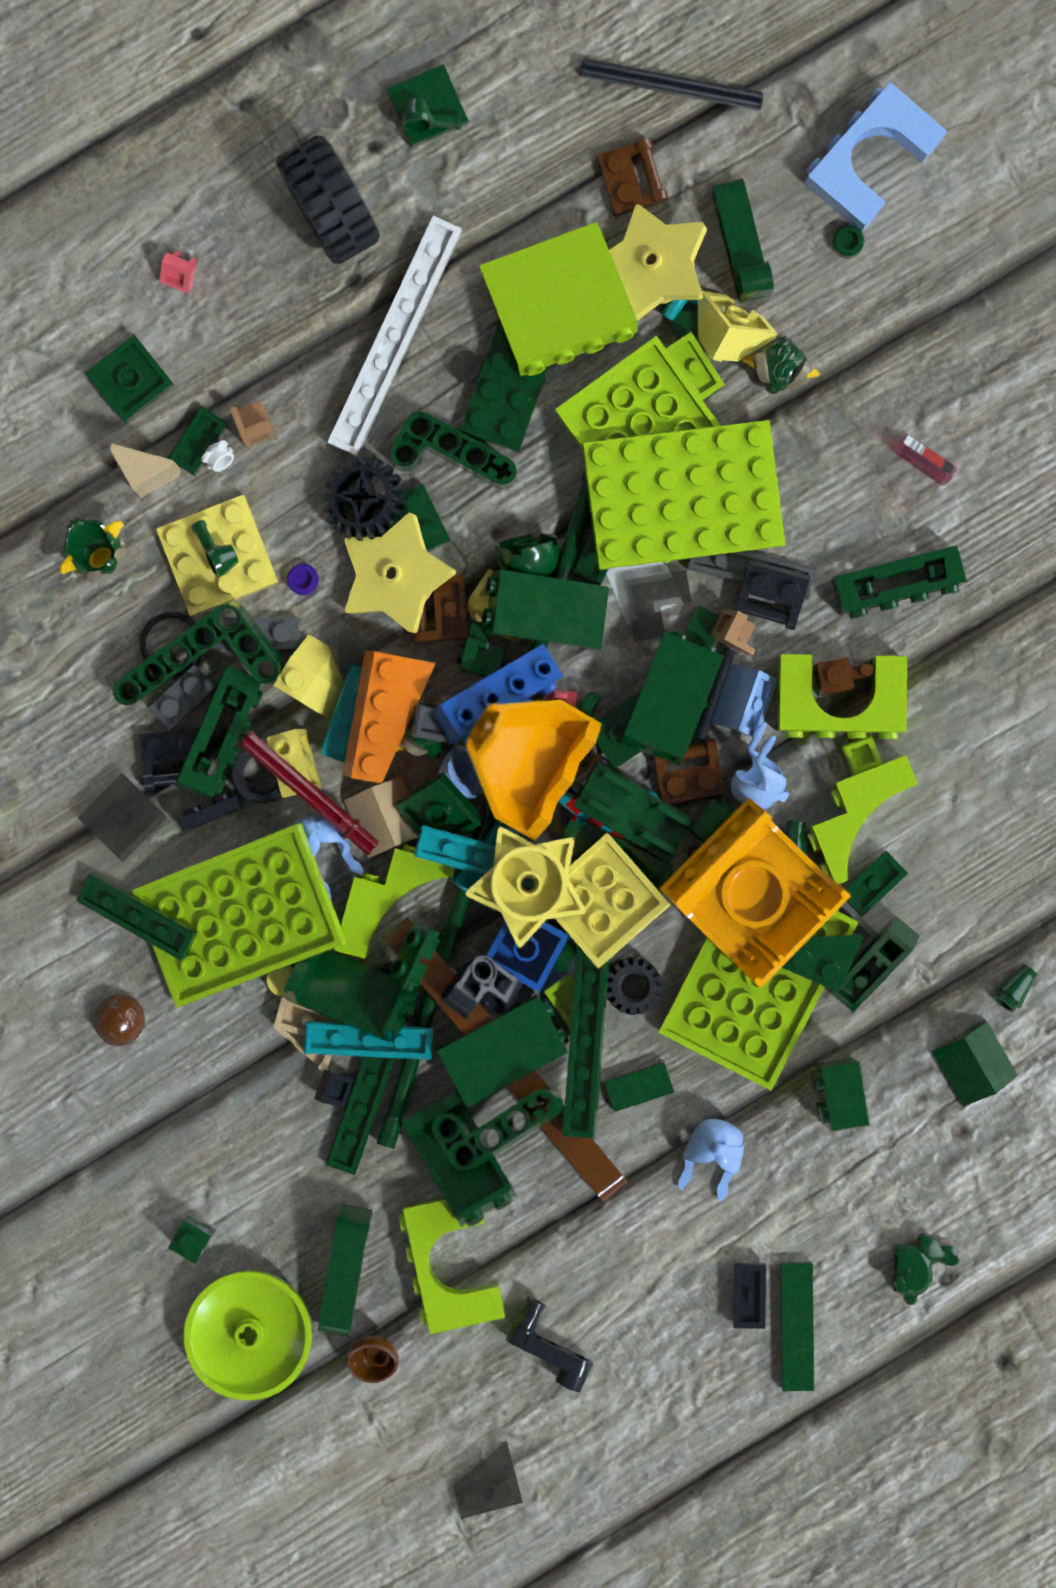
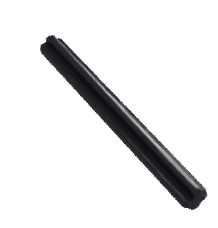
(671, 84)

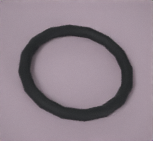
(151, 623)

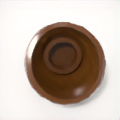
(119, 1020)
(372, 1359)

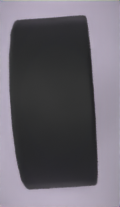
(243, 788)

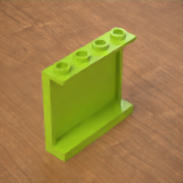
(559, 299)

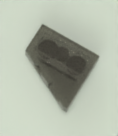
(489, 1485)

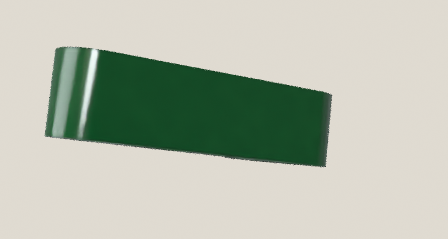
(749, 272)
(457, 456)
(502, 1124)
(344, 1270)

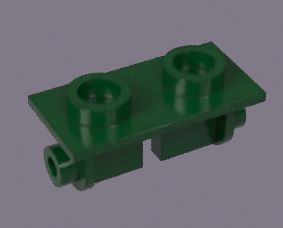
(418, 943)

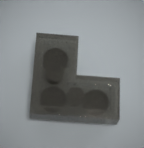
(646, 598)

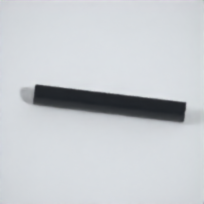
(714, 695)

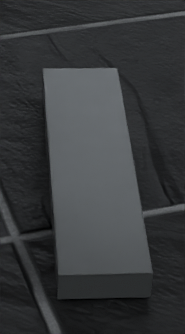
(734, 565)

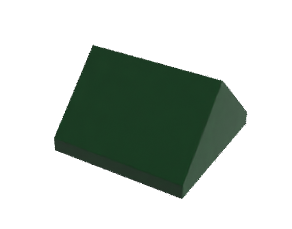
(975, 1064)

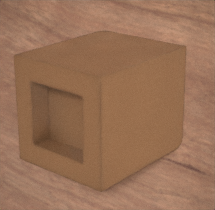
(252, 423)
(734, 630)

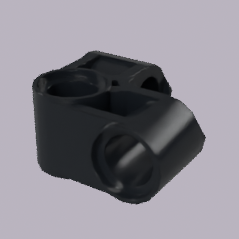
(494, 988)

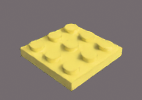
(227, 524)
(616, 901)

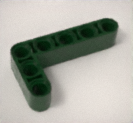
(195, 647)

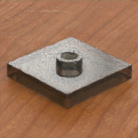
(122, 817)

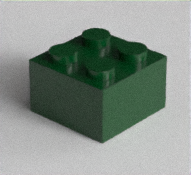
(840, 1094)

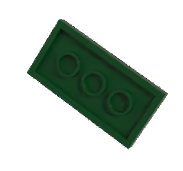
(502, 399)

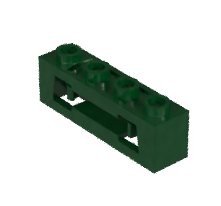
(949, 568)
(241, 687)

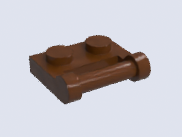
(622, 180)
(449, 613)
(694, 781)

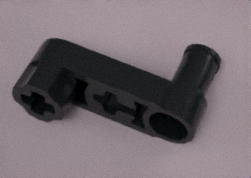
(573, 1366)

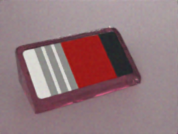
(925, 460)

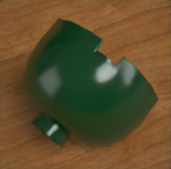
(528, 554)

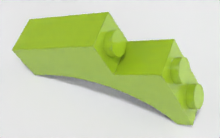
(858, 799)
(371, 899)

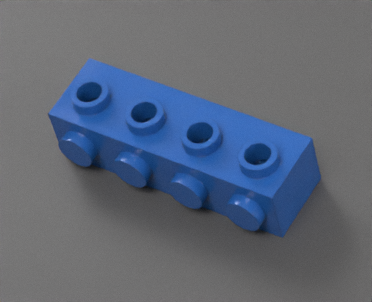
(514, 683)

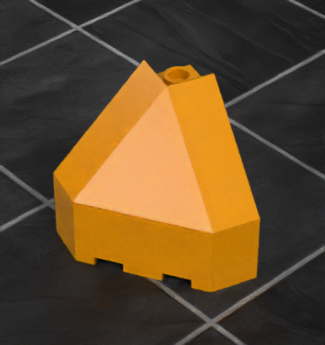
(529, 758)

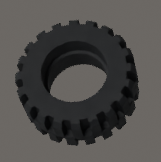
(328, 199)

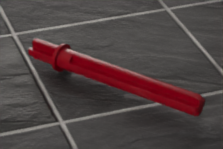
(309, 793)

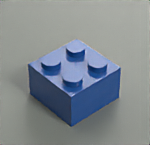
(532, 960)

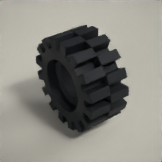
(649, 997)

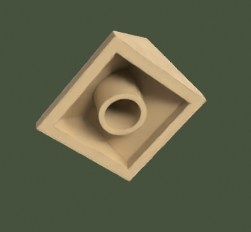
(144, 470)
(379, 817)

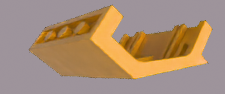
(754, 893)

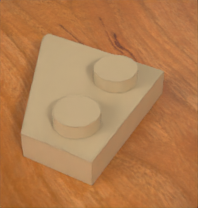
(291, 1024)

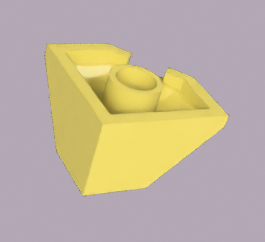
(729, 330)
(312, 677)

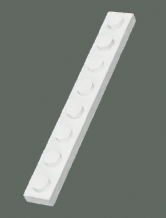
(394, 336)

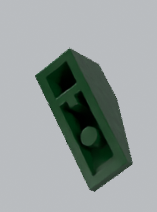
(877, 963)

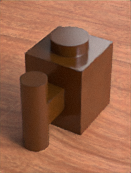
(838, 676)

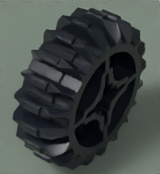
(364, 473)

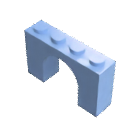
(890, 116)

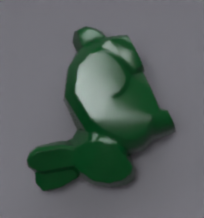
(915, 1265)

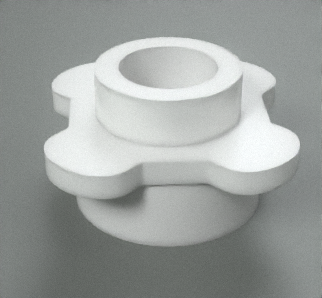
(218, 456)

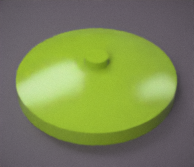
(248, 1335)

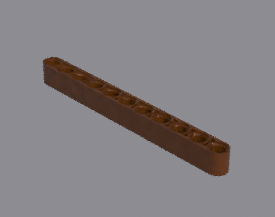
(581, 1152)

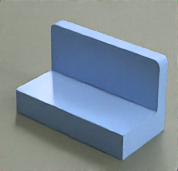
(744, 699)

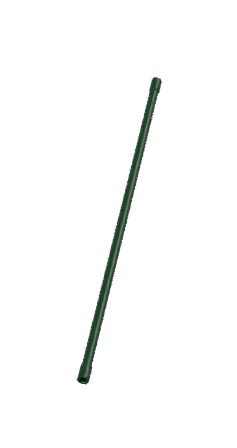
(393, 1120)

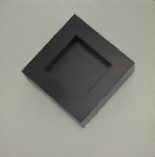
(334, 1088)

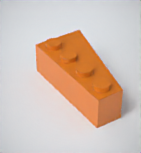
(382, 712)

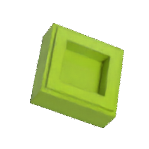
(861, 755)

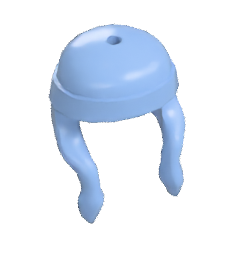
(764, 781)
(320, 830)
(718, 1142)

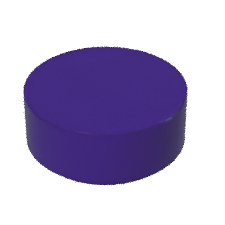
(303, 579)

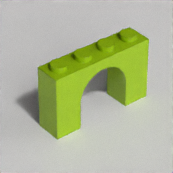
(800, 713)
(443, 1306)

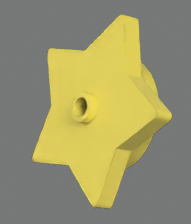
(674, 252)
(415, 578)
(552, 891)

